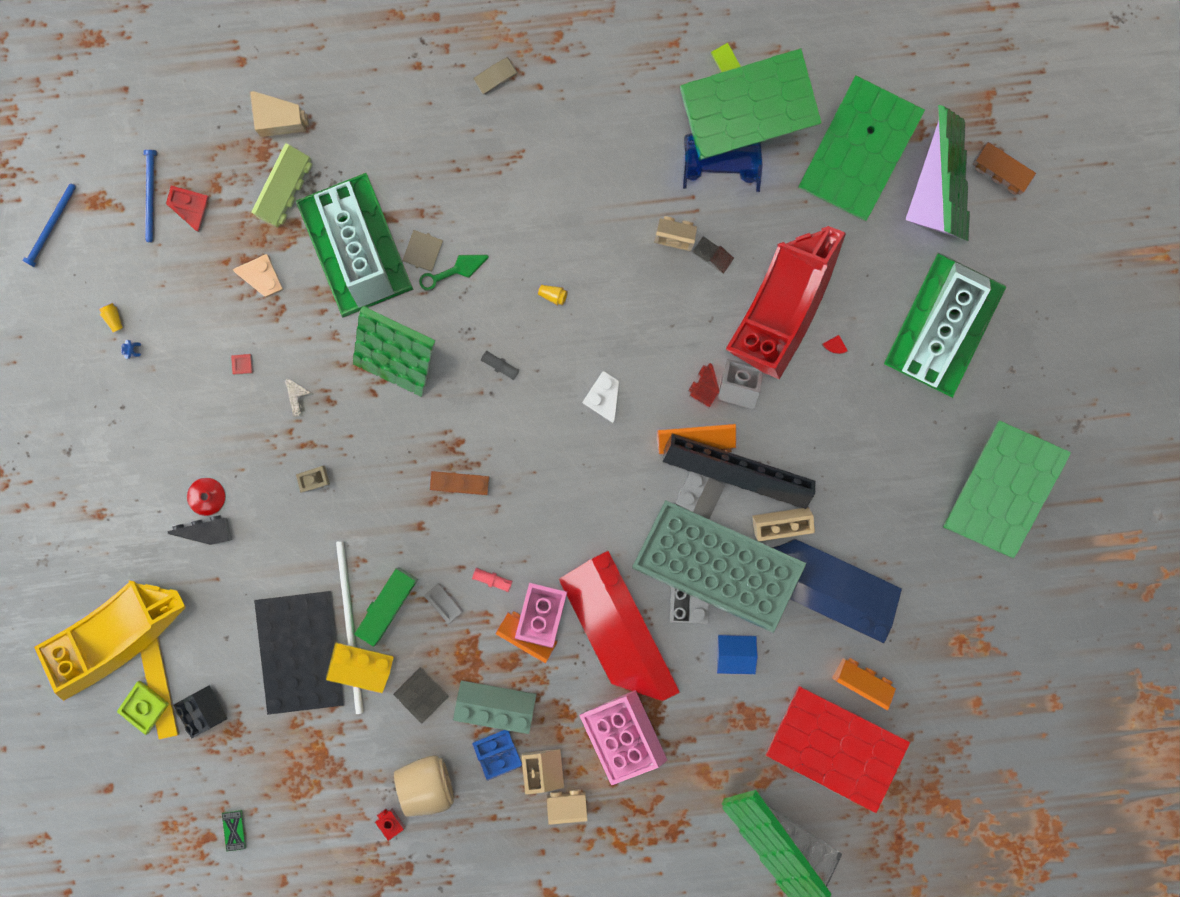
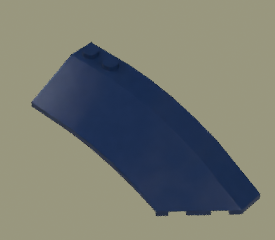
(843, 591)

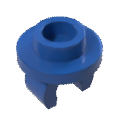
(127, 349)

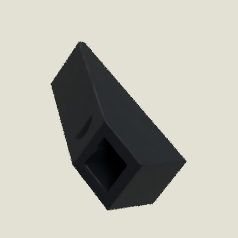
(209, 532)

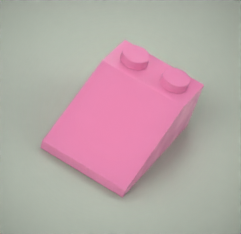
(541, 615)

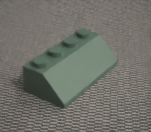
(494, 707)

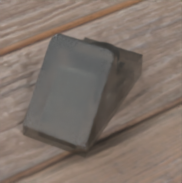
(713, 255)
(294, 392)

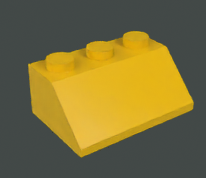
(359, 667)

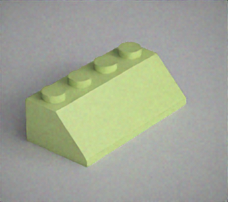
(282, 185)

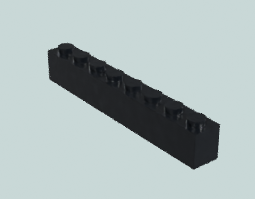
(739, 471)

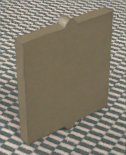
(422, 250)

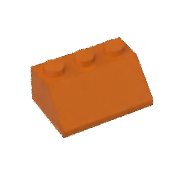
(508, 630)
(865, 683)

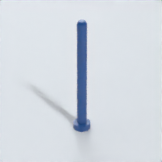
(149, 193)
(49, 226)

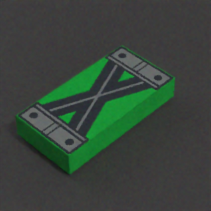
(234, 830)

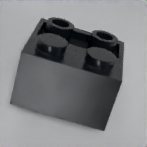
(200, 712)

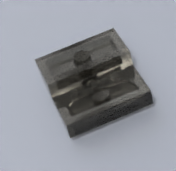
(421, 695)

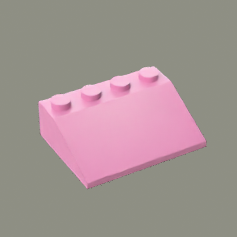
(623, 738)

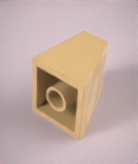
(276, 116)

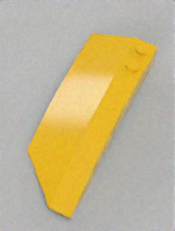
(107, 637)

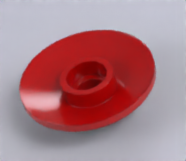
(215, 494)

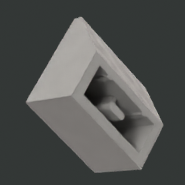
(687, 608)

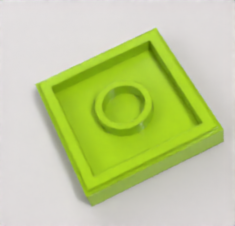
(142, 707)

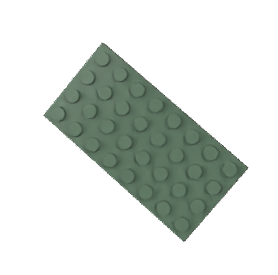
(719, 566)

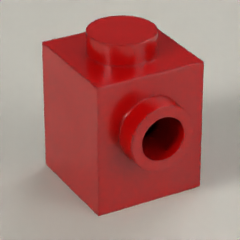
(389, 823)

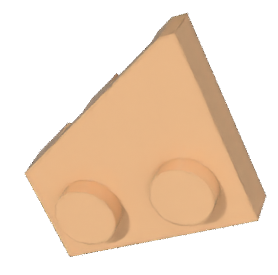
(260, 275)

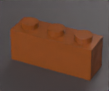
(1003, 169)
(459, 483)

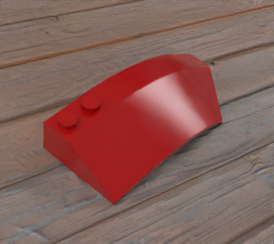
(787, 301)
(617, 629)

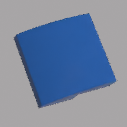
(497, 754)

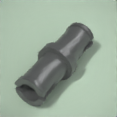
(499, 365)

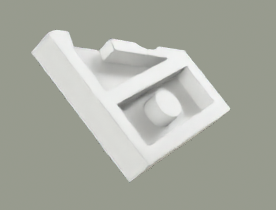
(603, 396)

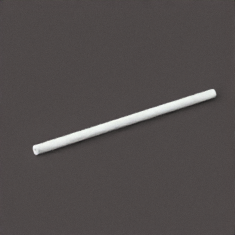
(348, 615)

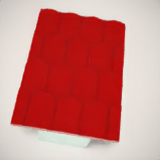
(837, 749)

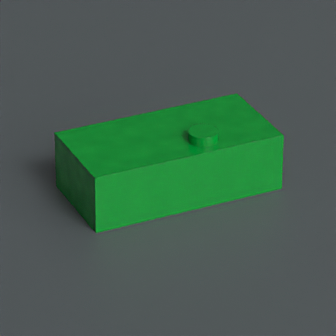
(386, 606)

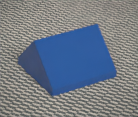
(736, 654)

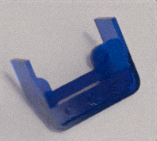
(743, 161)

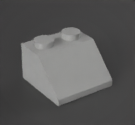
(740, 384)
(699, 494)

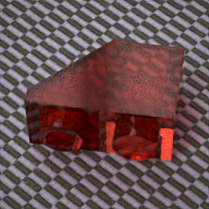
(706, 388)

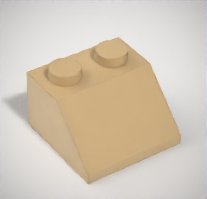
(566, 807)

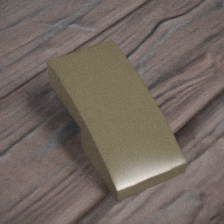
(495, 75)

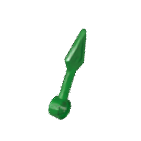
(465, 265)

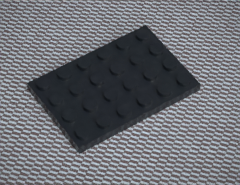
(296, 652)

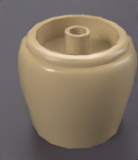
(424, 787)

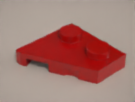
(188, 205)

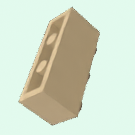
(783, 524)

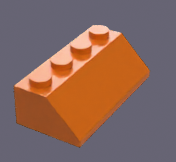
(717, 436)

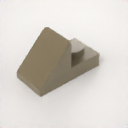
(312, 479)

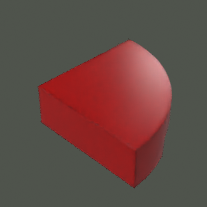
(835, 345)

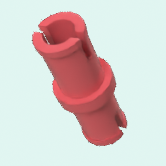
(492, 579)

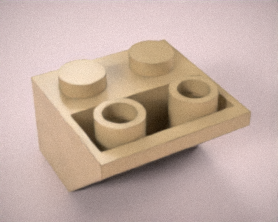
(542, 771)

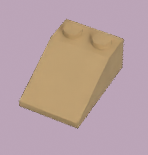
(675, 234)

